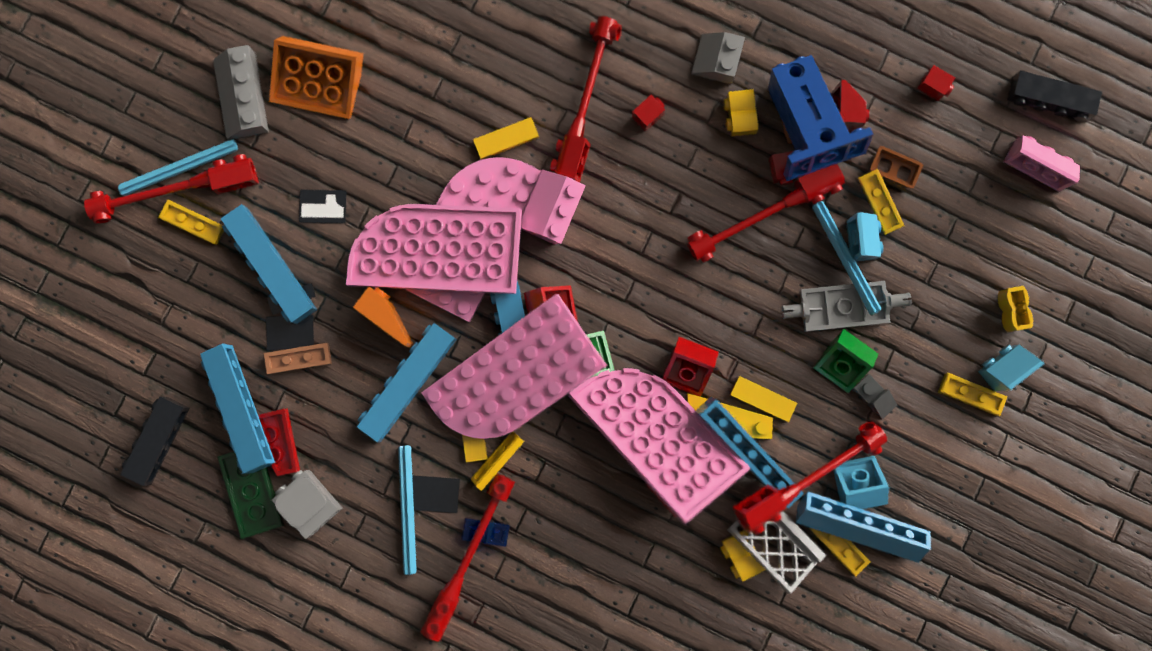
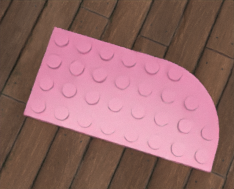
(482, 184)
(438, 249)
(516, 374)
(660, 438)

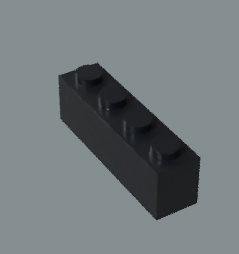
(1054, 96)
(155, 441)

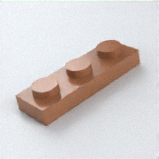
(297, 358)

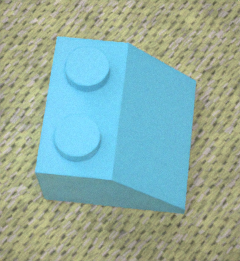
(864, 236)
(1009, 367)
(861, 483)

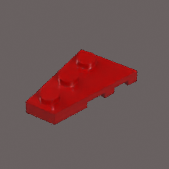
(281, 441)

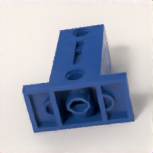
(812, 119)

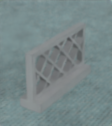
(797, 538)

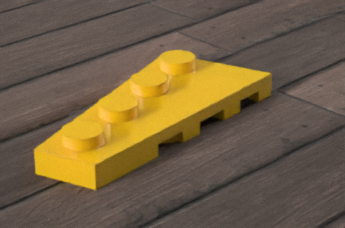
(753, 423)

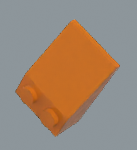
(377, 308)

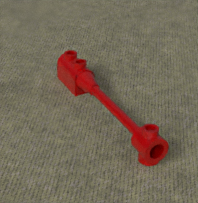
(574, 146)
(221, 178)
(809, 188)
(769, 502)
(449, 596)

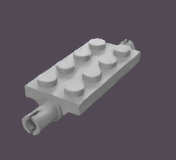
(842, 307)

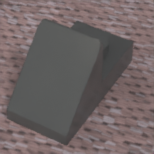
(876, 397)

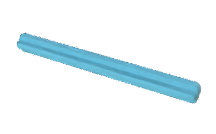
(177, 167)
(846, 258)
(407, 510)

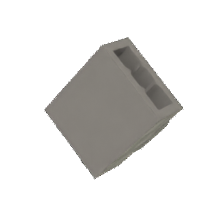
(306, 503)

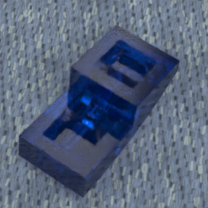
(494, 534)

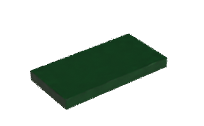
(250, 497)

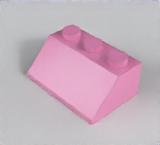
(1043, 163)
(551, 206)

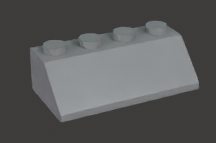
(240, 93)

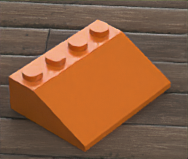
(315, 76)

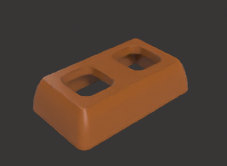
(896, 161)

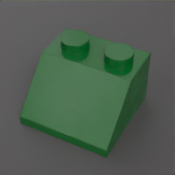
(846, 361)

